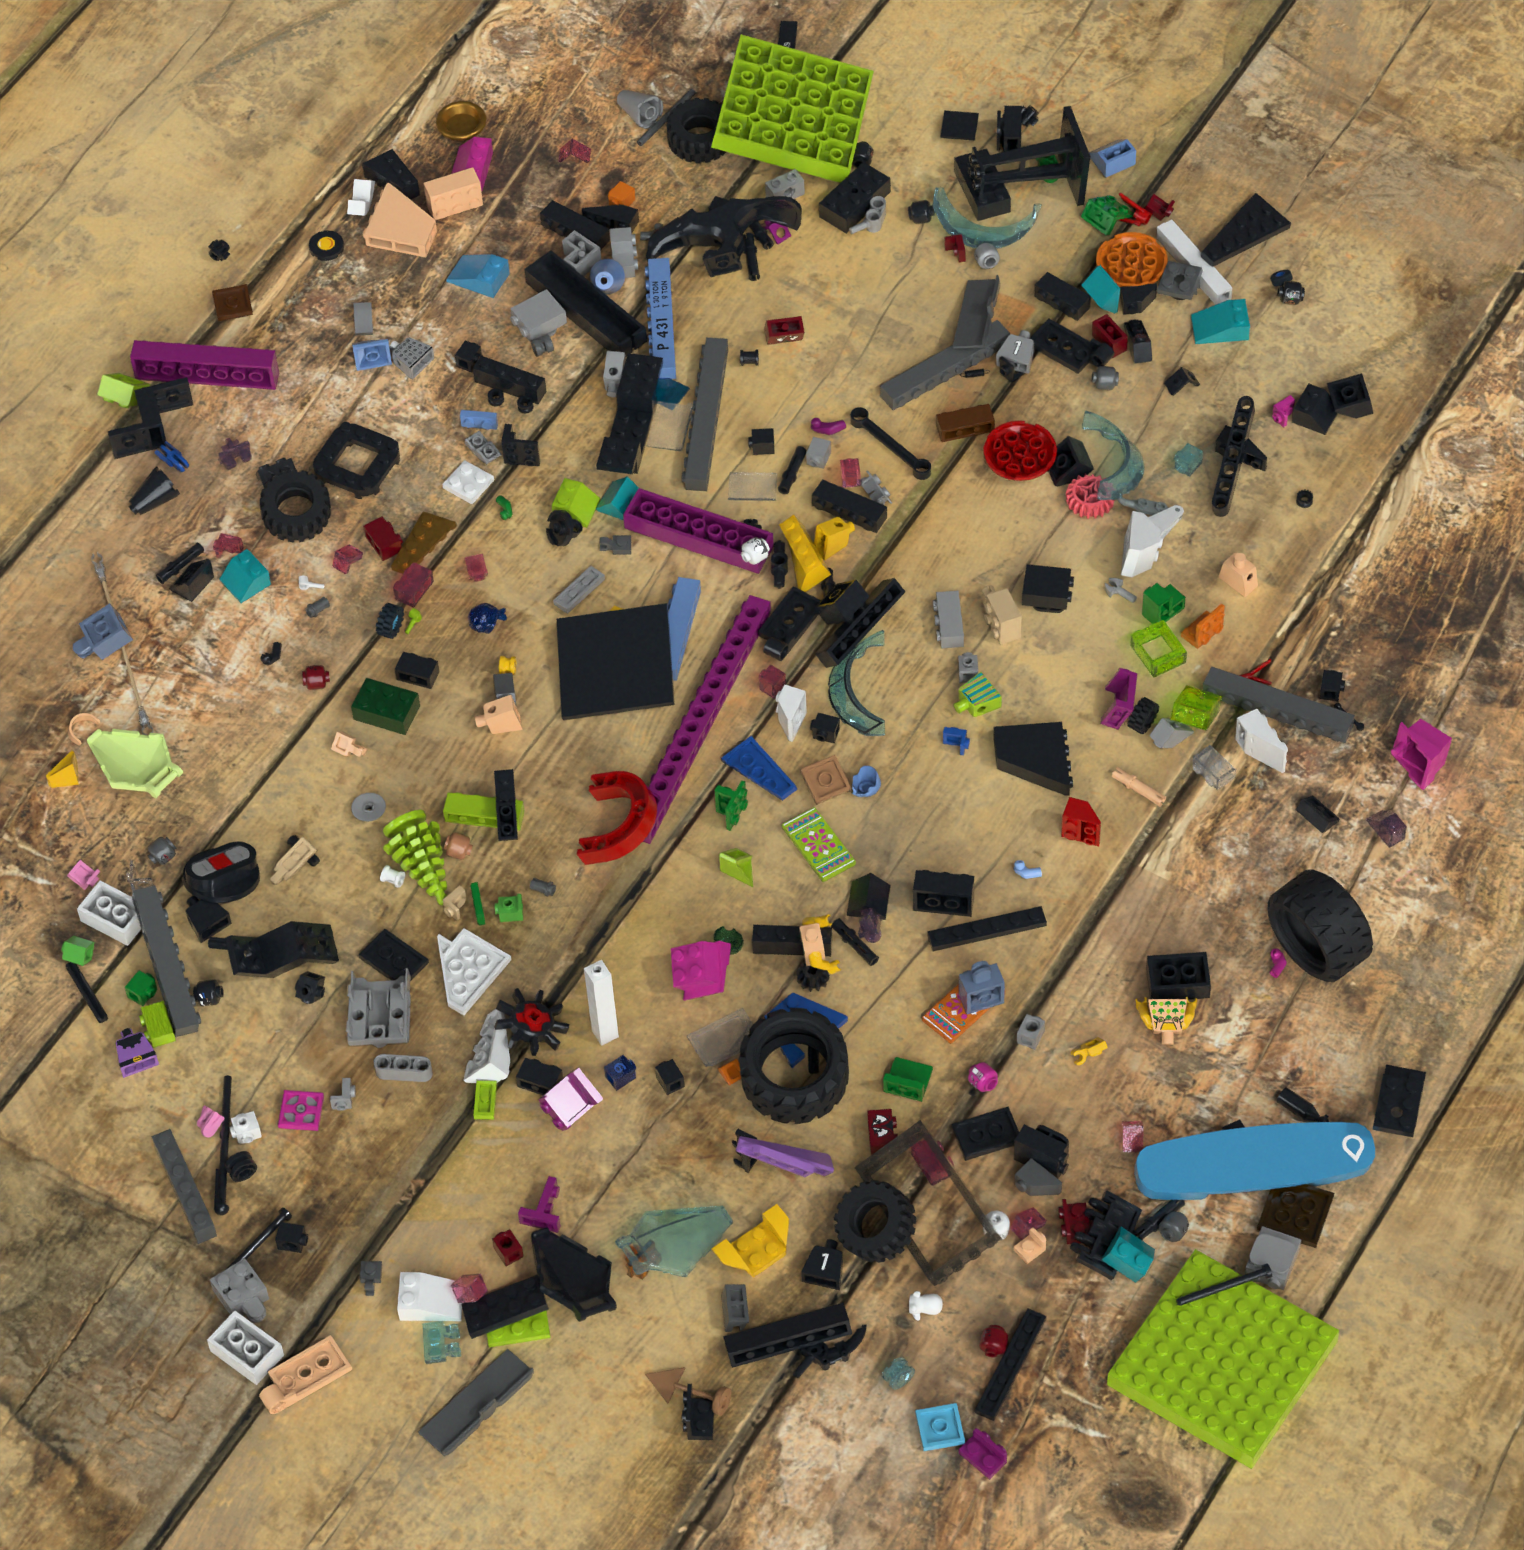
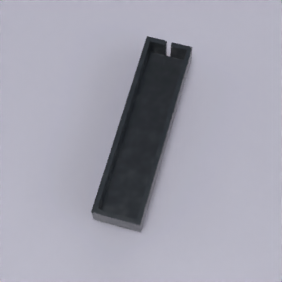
(586, 304)

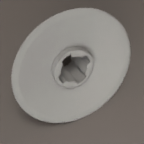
(368, 801)

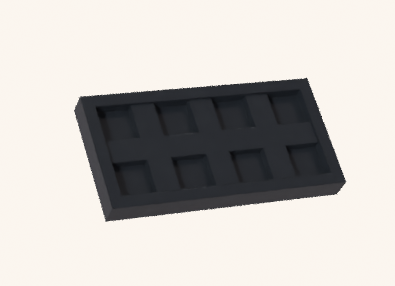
(504, 1307)

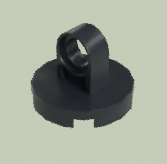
(562, 528)

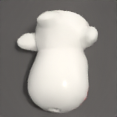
(927, 1304)

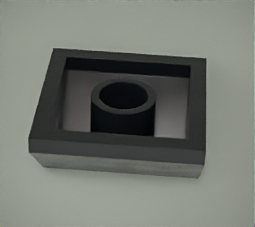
(193, 580)
(867, 893)

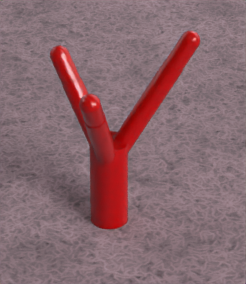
(1249, 675)

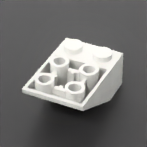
(1261, 740)

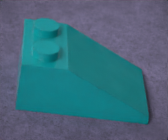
(1222, 323)

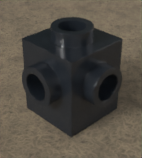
(310, 987)

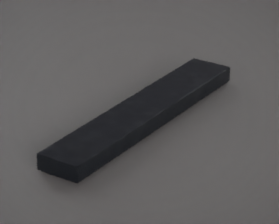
(1010, 1364)

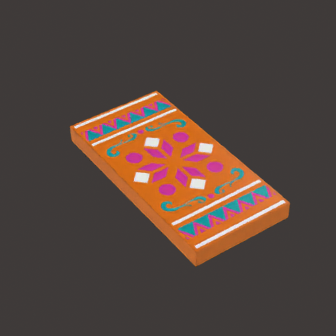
(949, 1016)

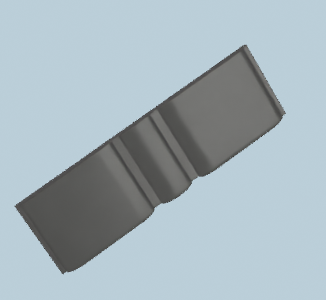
(976, 313)
(476, 1403)

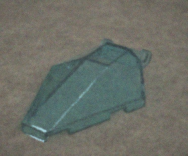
(674, 1238)

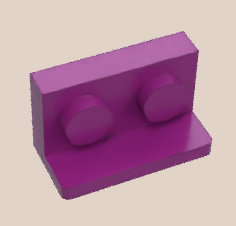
(984, 1453)

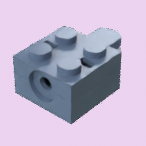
(103, 634)
(981, 987)

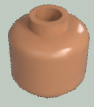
(457, 846)

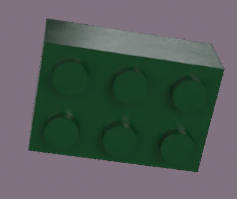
(385, 706)

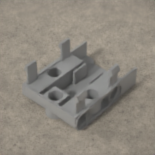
(378, 1005)

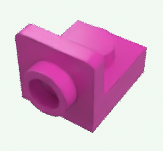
(1283, 410)

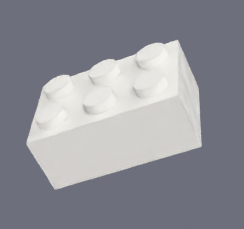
(110, 913)
(245, 1347)

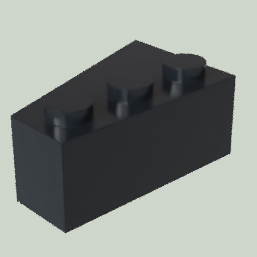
(390, 169)

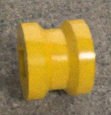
(507, 665)

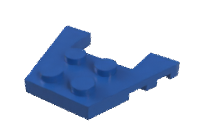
(791, 1051)

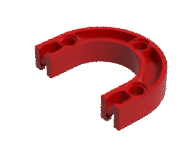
(634, 828)

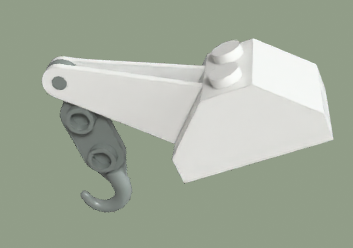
(1146, 533)

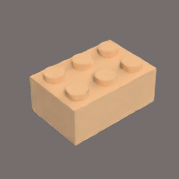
(453, 193)

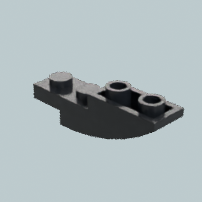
(506, 805)

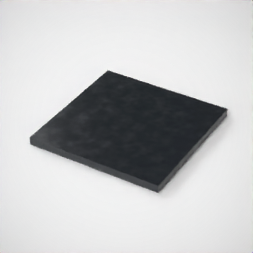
(615, 661)

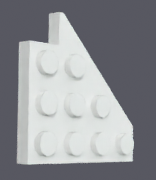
(469, 968)

